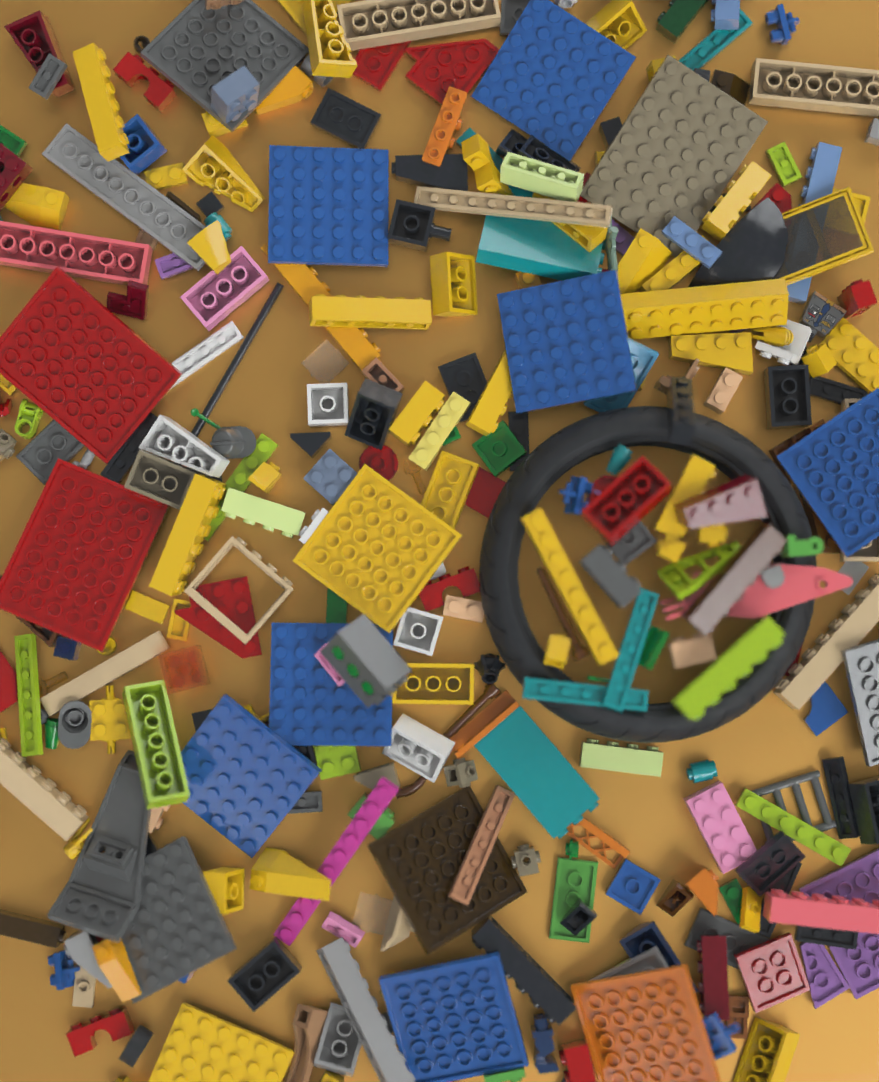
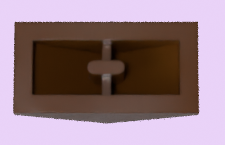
(674, 898)

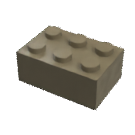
(159, 479)

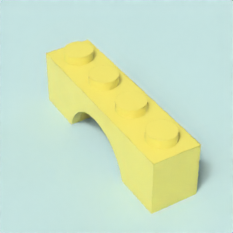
(439, 430)

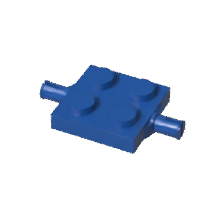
(720, 1036)

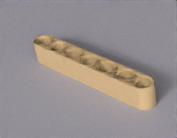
(105, 673)

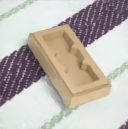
(84, 989)

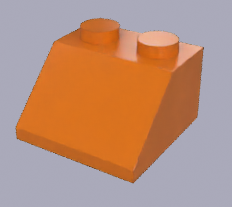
(705, 888)

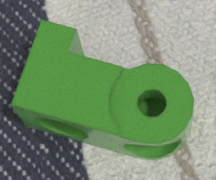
(804, 547)

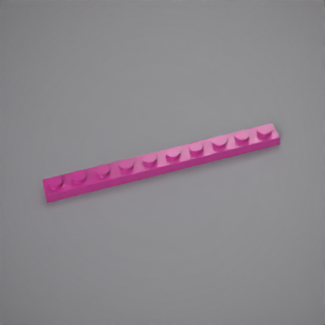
(339, 856)

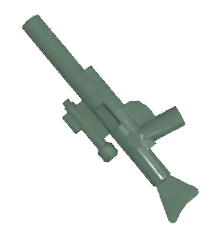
(611, 247)

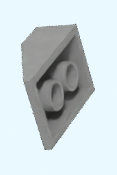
(80, 949)
(338, 1043)

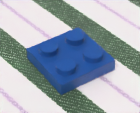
(632, 886)

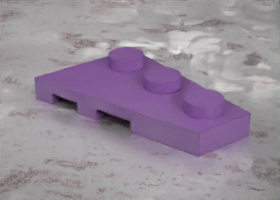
(821, 973)

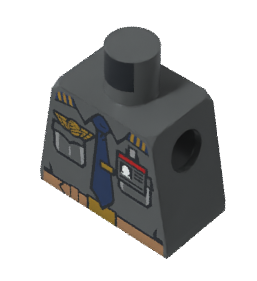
(820, 315)

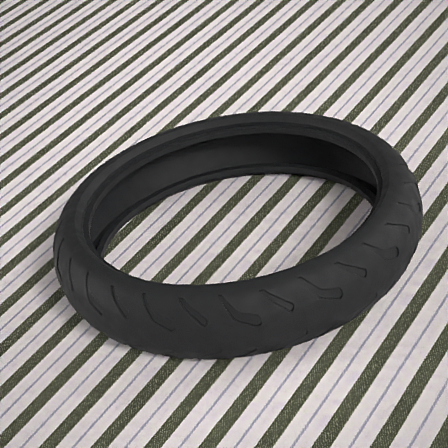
(543, 467)

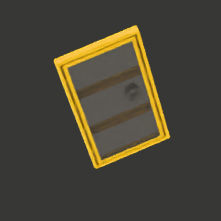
(823, 236)

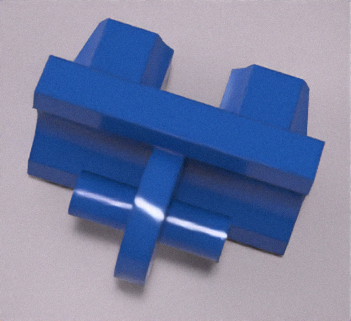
(778, 16)
(574, 494)
(64, 970)

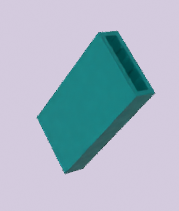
(536, 249)
(537, 773)

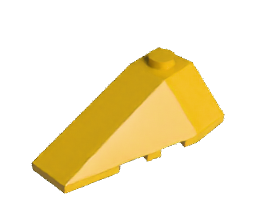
(220, 171)
(39, 205)
(641, 261)
(284, 875)

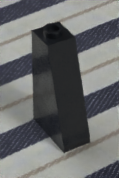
(450, 175)

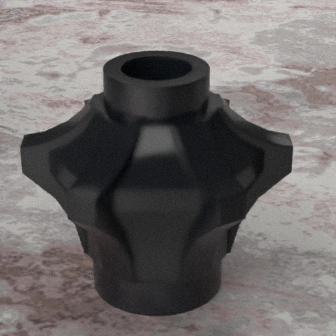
(489, 667)

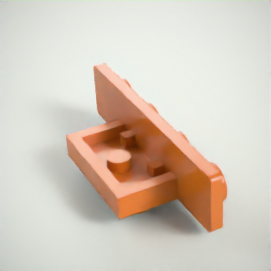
(446, 125)

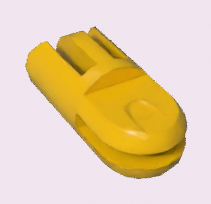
(774, 335)

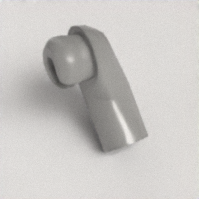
(86, 459)

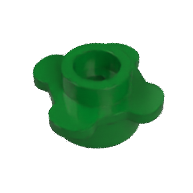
(572, 849)

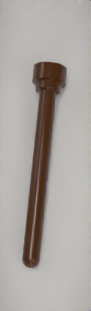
(578, 649)
(489, 693)

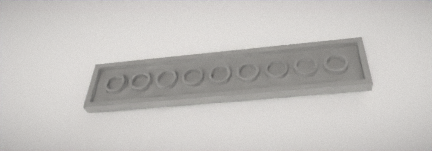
(126, 193)

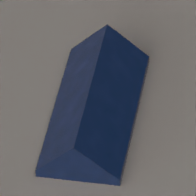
(646, 937)

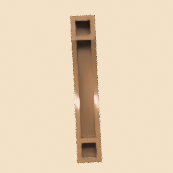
(308, 1028)

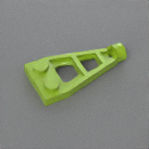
(679, 582)

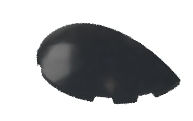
(749, 250)

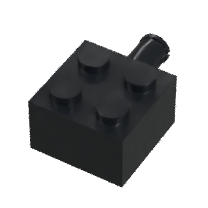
(414, 226)

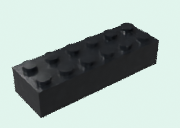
(524, 970)

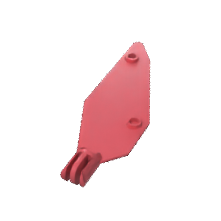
(799, 585)

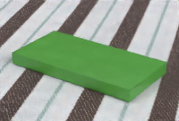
(572, 881)

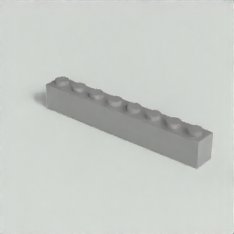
(363, 1012)

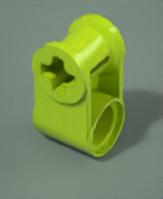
(28, 417)

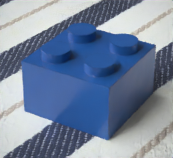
(143, 145)

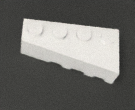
(179, 445)

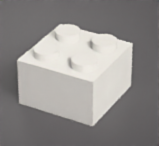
(328, 404)
(418, 631)

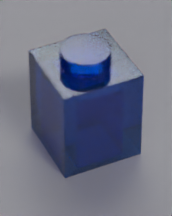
(67, 648)

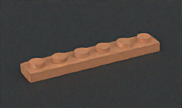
(481, 845)

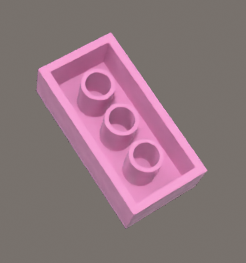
(221, 294)
(720, 826)

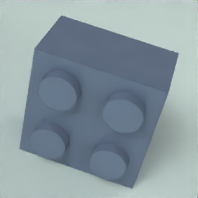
(235, 95)
(330, 476)

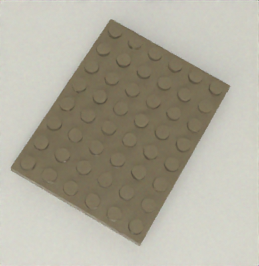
(673, 153)

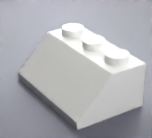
(418, 748)

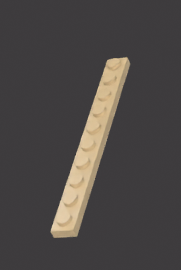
(515, 206)

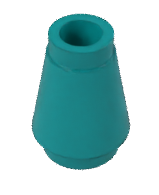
(619, 458)

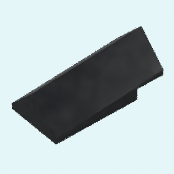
(533, 149)

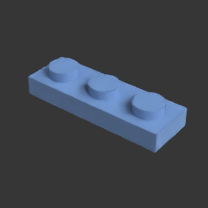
(692, 242)

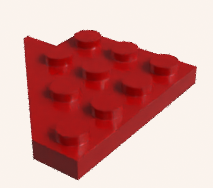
(448, 65)
(235, 602)

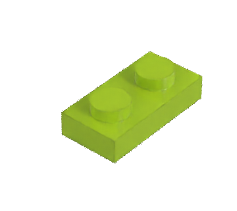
(783, 164)

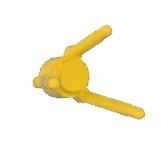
(75, 844)

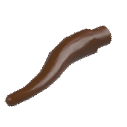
(412, 788)

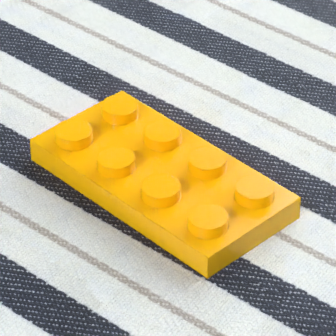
(854, 354)
(449, 487)

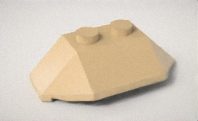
(396, 928)

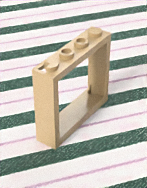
(270, 570)

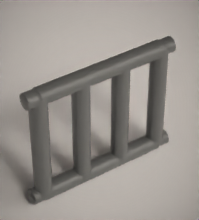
(794, 782)

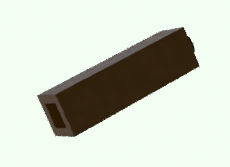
(31, 929)

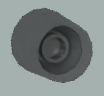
(234, 442)
(74, 724)

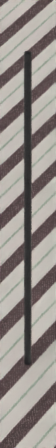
(238, 358)

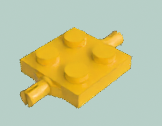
(109, 720)

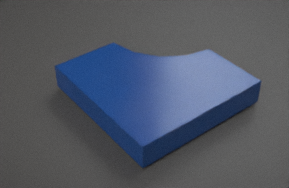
(824, 710)

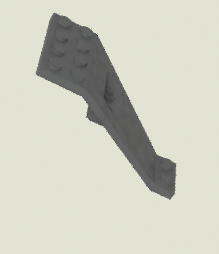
(104, 889)

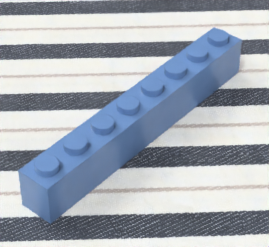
(819, 184)

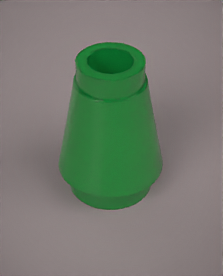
(51, 733)

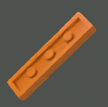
(483, 723)
(604, 837)

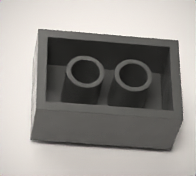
(610, 576)

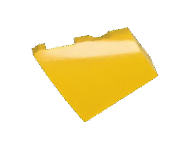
(211, 247)

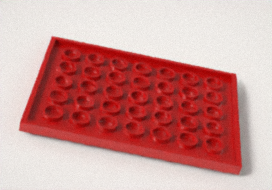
(83, 365)
(80, 555)

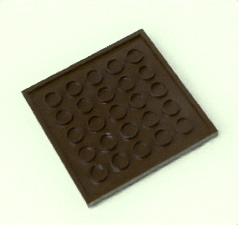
(422, 864)

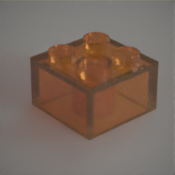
(184, 669)

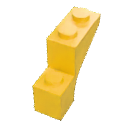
(478, 157)

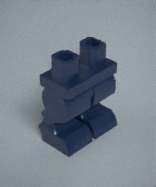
(542, 1034)

